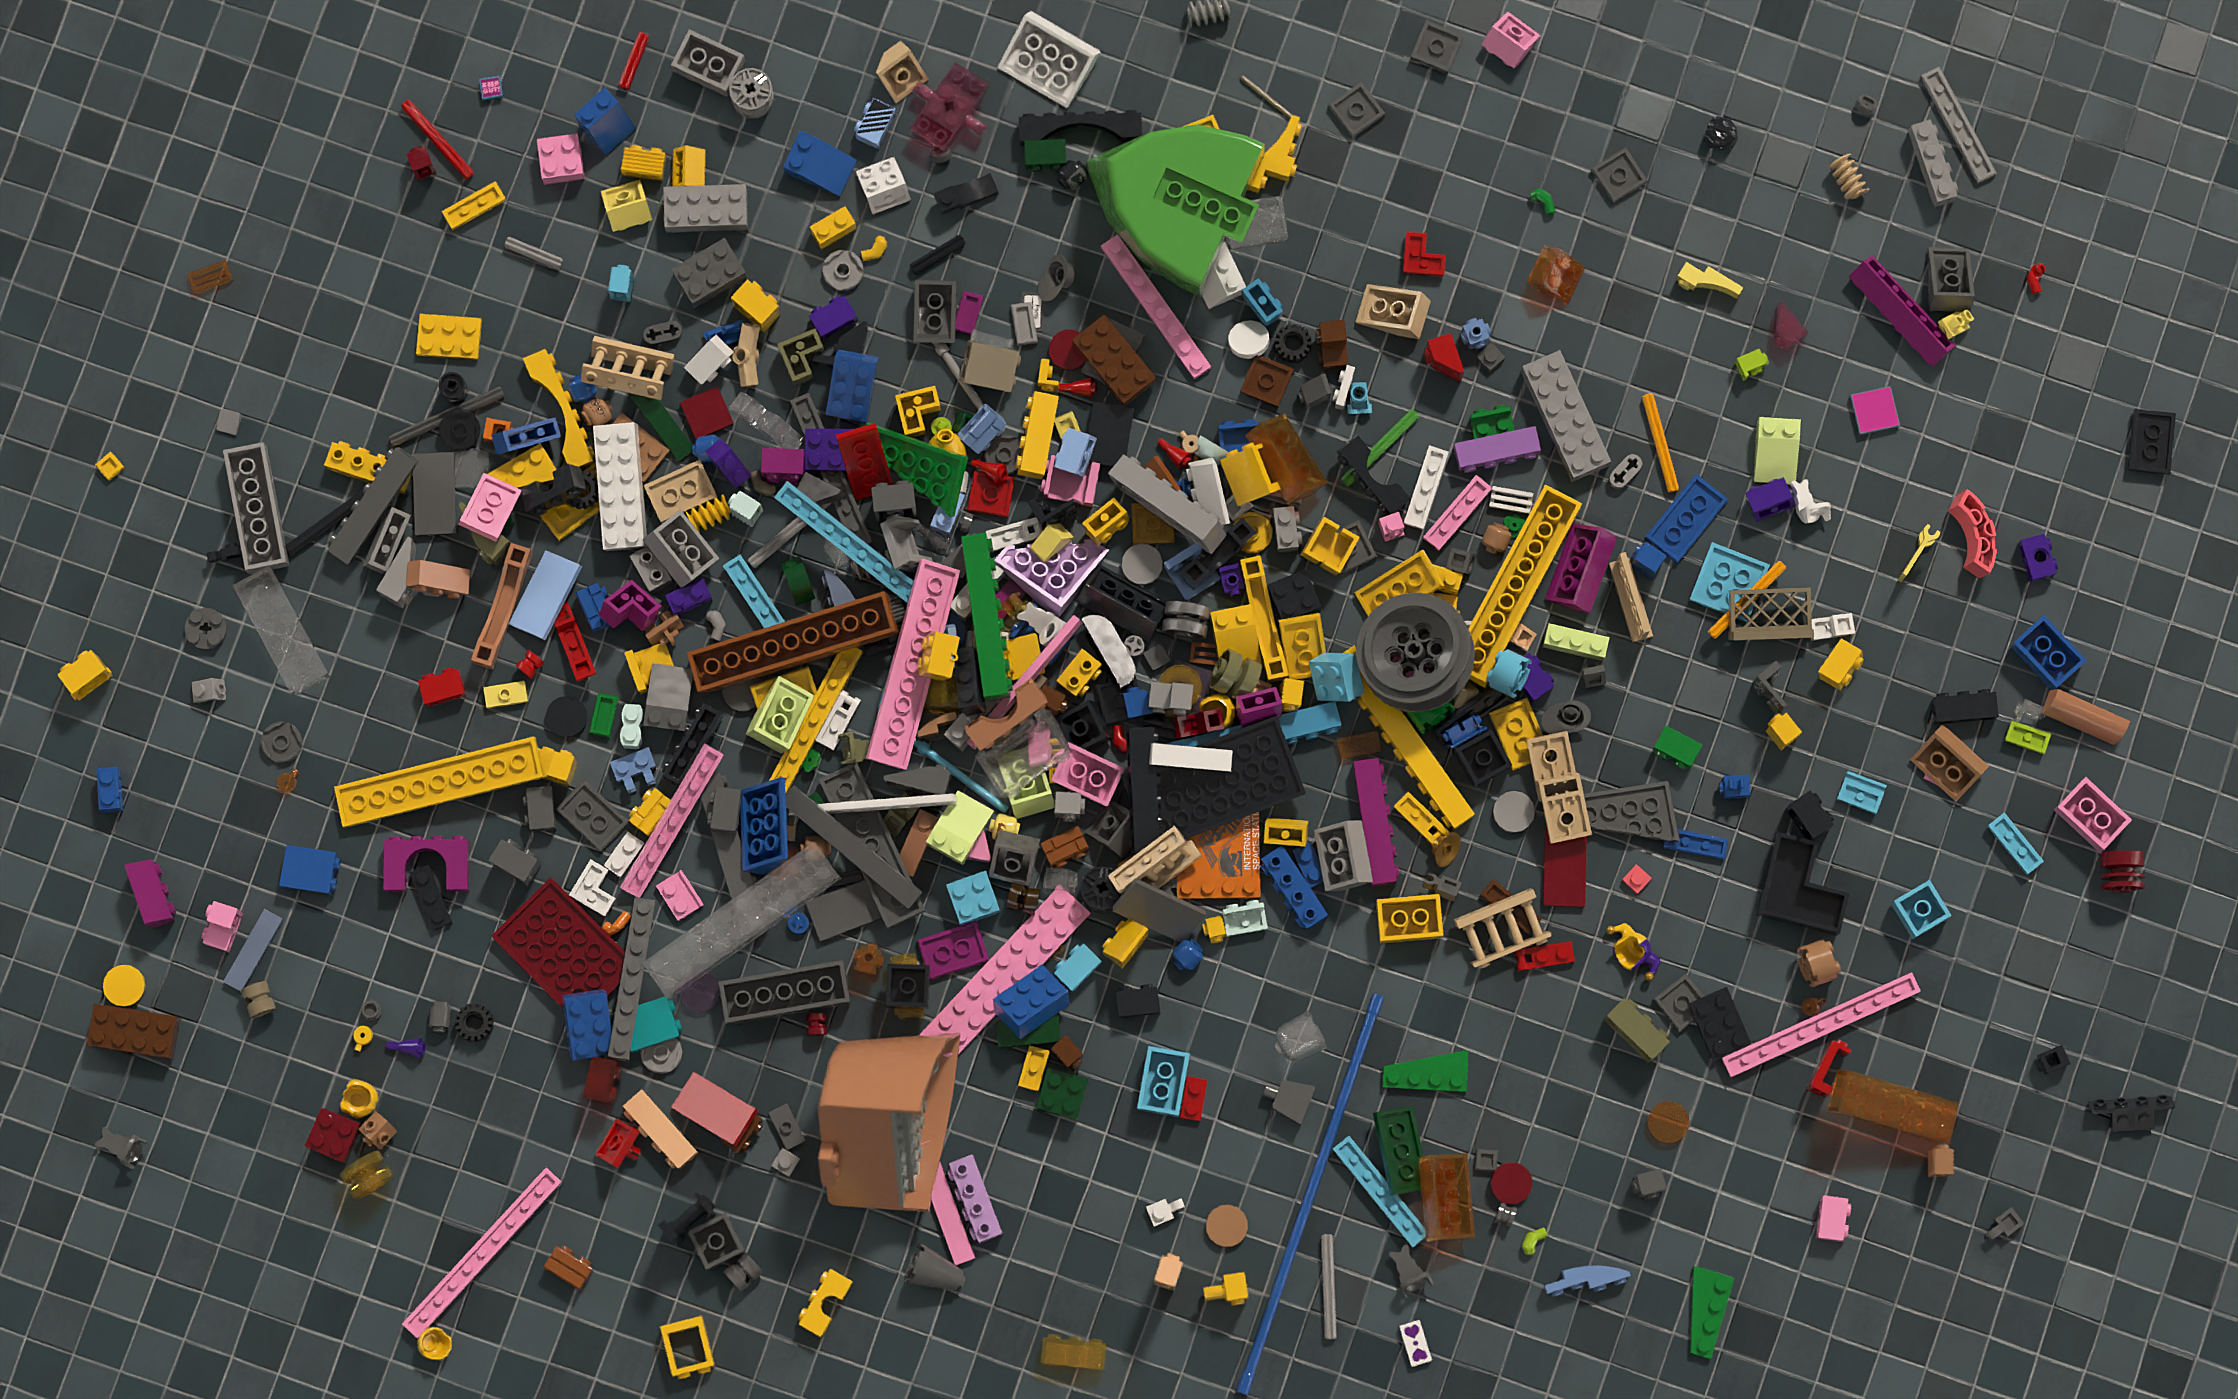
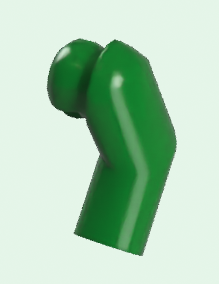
(1545, 198)

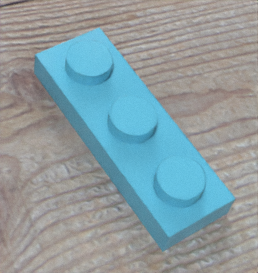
(2015, 843)

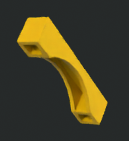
(543, 373)
(1266, 629)

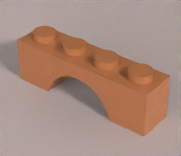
(985, 730)

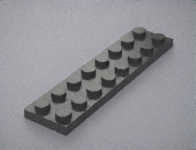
(870, 828)

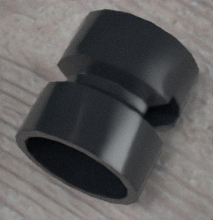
(453, 387)

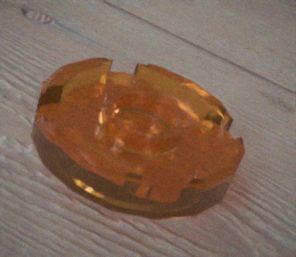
(1668, 1122)

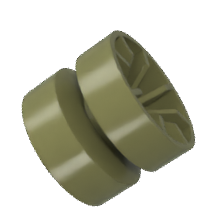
(1234, 674)

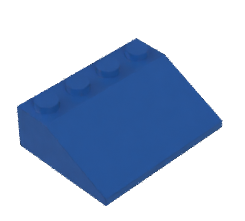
(764, 827)

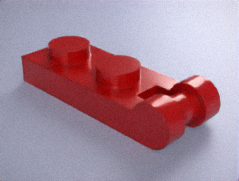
(1545, 956)

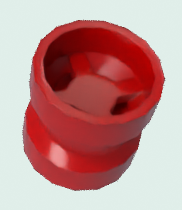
(529, 664)

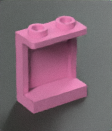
(1066, 486)

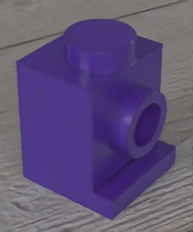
(1229, 588)

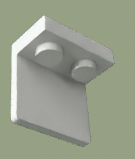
(883, 185)

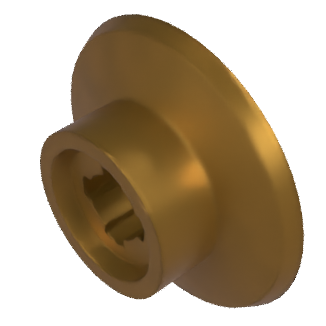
(1446, 848)

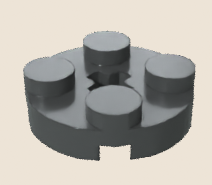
(212, 638)

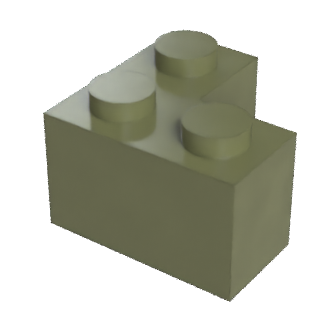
(796, 351)

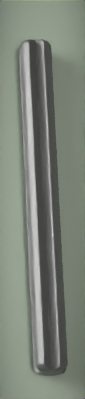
(434, 421)

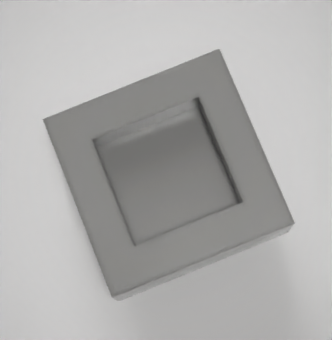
(785, 1162)

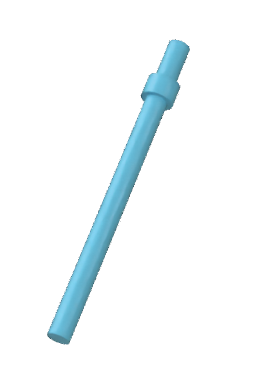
(924, 749)

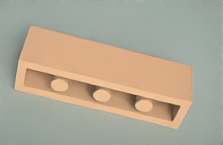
(660, 1129)
(1168, 1272)

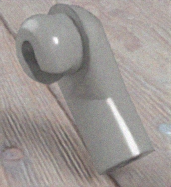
(718, 624)

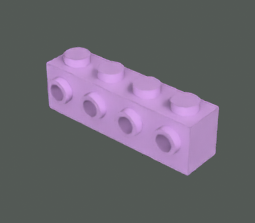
(975, 1198)

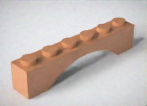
(509, 587)

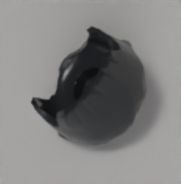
(1720, 133)

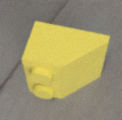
(626, 205)

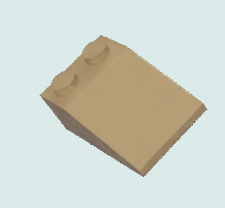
(1393, 310)

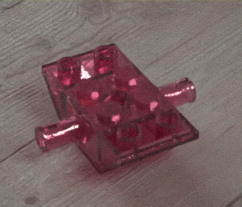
(962, 92)

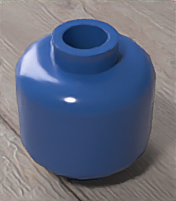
(581, 391)
(701, 445)
(1187, 954)

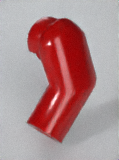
(2034, 276)
(1118, 739)

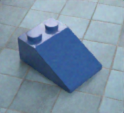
(819, 164)

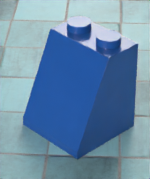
(604, 121)

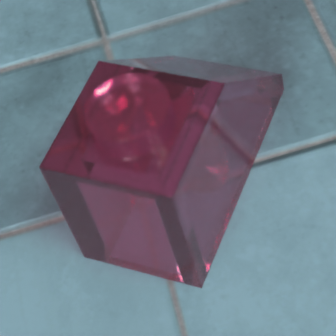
(1787, 328)

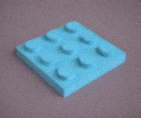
(1723, 572)

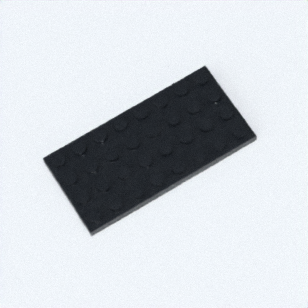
(1258, 779)

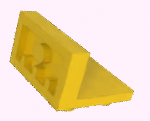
(1021, 654)
(641, 664)

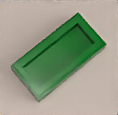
(604, 715)

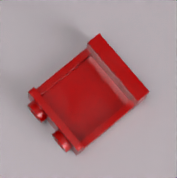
(1815, 1084)

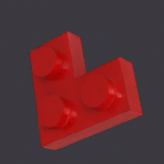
(1418, 261)

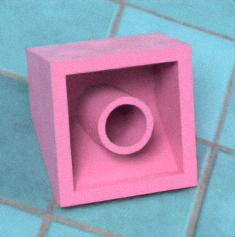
(1510, 40)

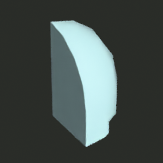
(1210, 450)

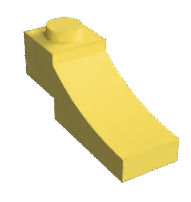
(1692, 277)

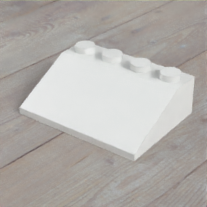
(1048, 59)

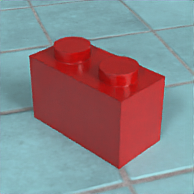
(441, 687)

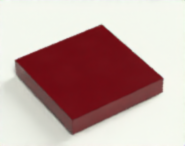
(707, 413)

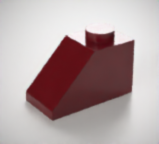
(421, 162)

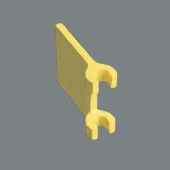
(1925, 540)

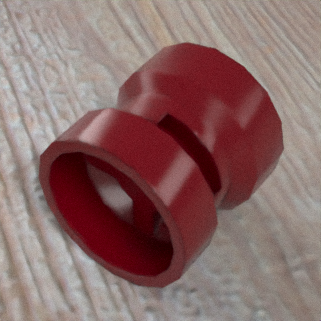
(816, 1024)

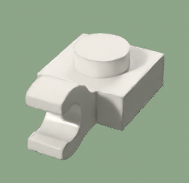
(1162, 1211)

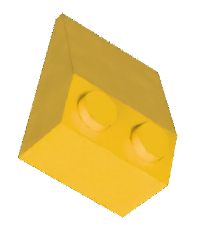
(1236, 631)
(1125, 943)

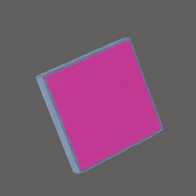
(1874, 410)

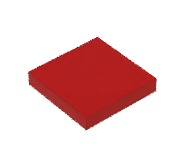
(990, 497)

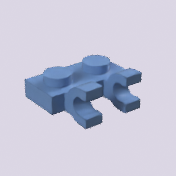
(633, 765)

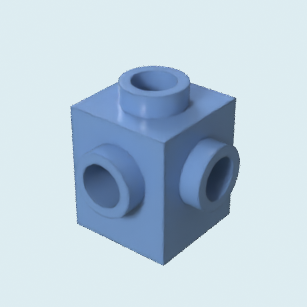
(1472, 340)

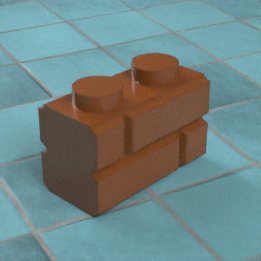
(1064, 847)
(568, 1267)

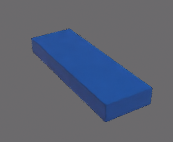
(1699, 844)

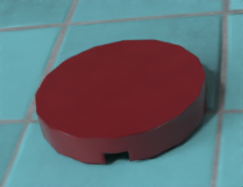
(1063, 352)
(1511, 1182)

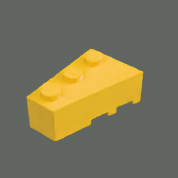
(527, 468)

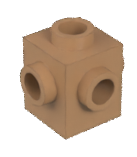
(377, 1131)

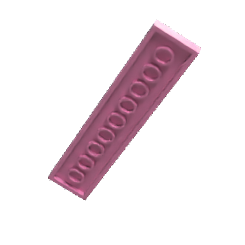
(905, 689)
(1014, 960)

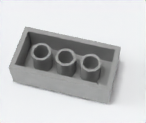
(705, 208)

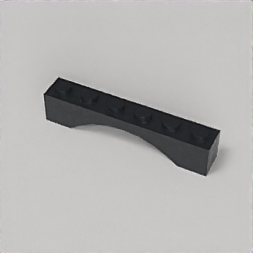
(1120, 125)

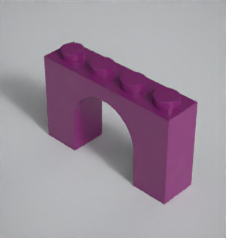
(400, 852)

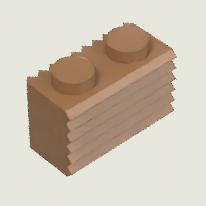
(1940, 1161)

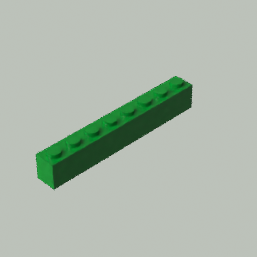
(986, 616)

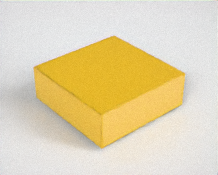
(109, 466)

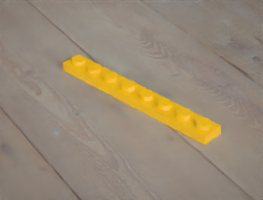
(817, 715)

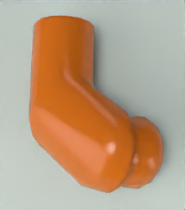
(618, 925)

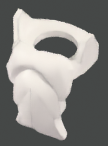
(1805, 507)
(1043, 622)

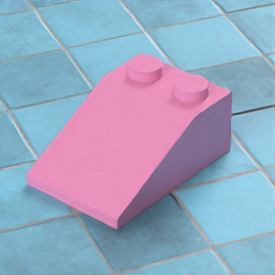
(1088, 775)

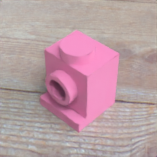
(1391, 526)

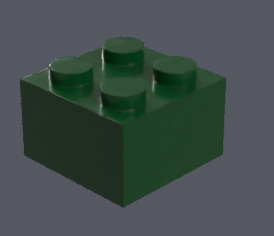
(1062, 1094)

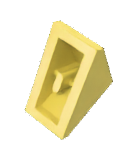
(1051, 541)

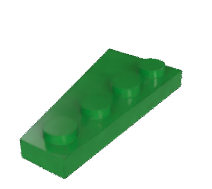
(1434, 1073)
(1709, 1303)

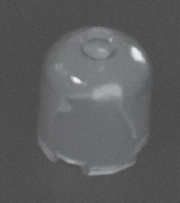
(1299, 1038)

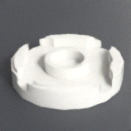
(1248, 339)

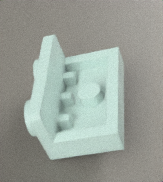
(1244, 918)

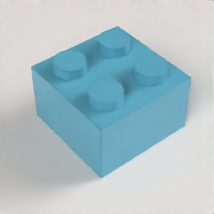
(1336, 677)
(973, 898)
(1921, 909)

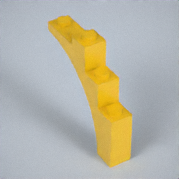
(1276, 160)

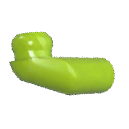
(1531, 1239)

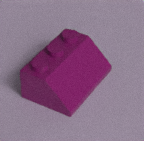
(150, 893)

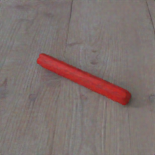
(437, 139)

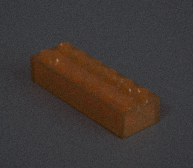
(1893, 1107)

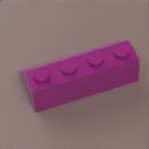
(1581, 567)

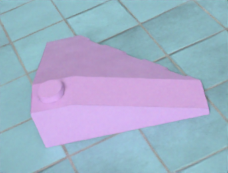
(1058, 579)

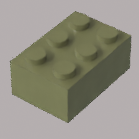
(1637, 1029)

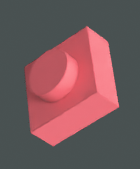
(1636, 879)

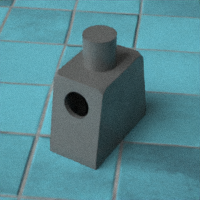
(1290, 1099)

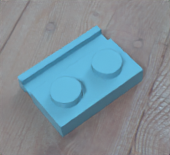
(1861, 792)

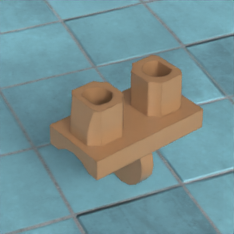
(666, 631)

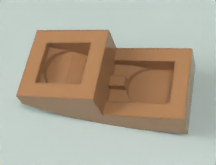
(931, 729)

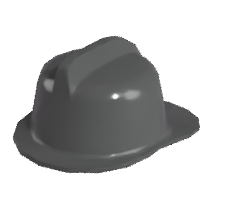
(1057, 276)
(1566, 716)

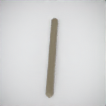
(1266, 97)

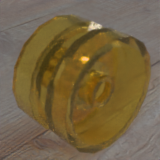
(367, 1174)

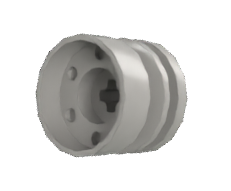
(756, 103)

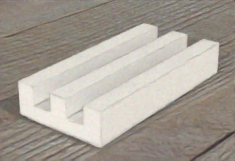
(1513, 500)

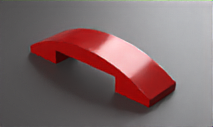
(574, 644)

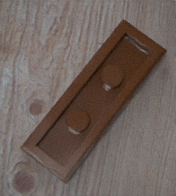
(1495, 892)

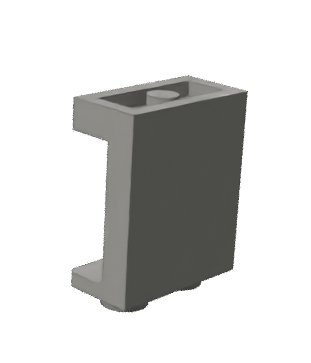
(902, 543)

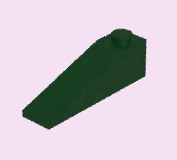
(663, 425)

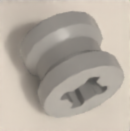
(1135, 643)

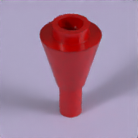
(1083, 387)
(1178, 456)
(995, 471)

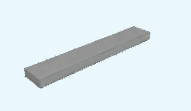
(1958, 125)

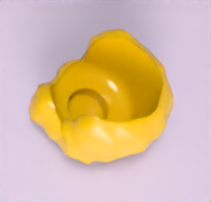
(1220, 701)
(359, 1099)

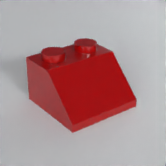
(1444, 356)

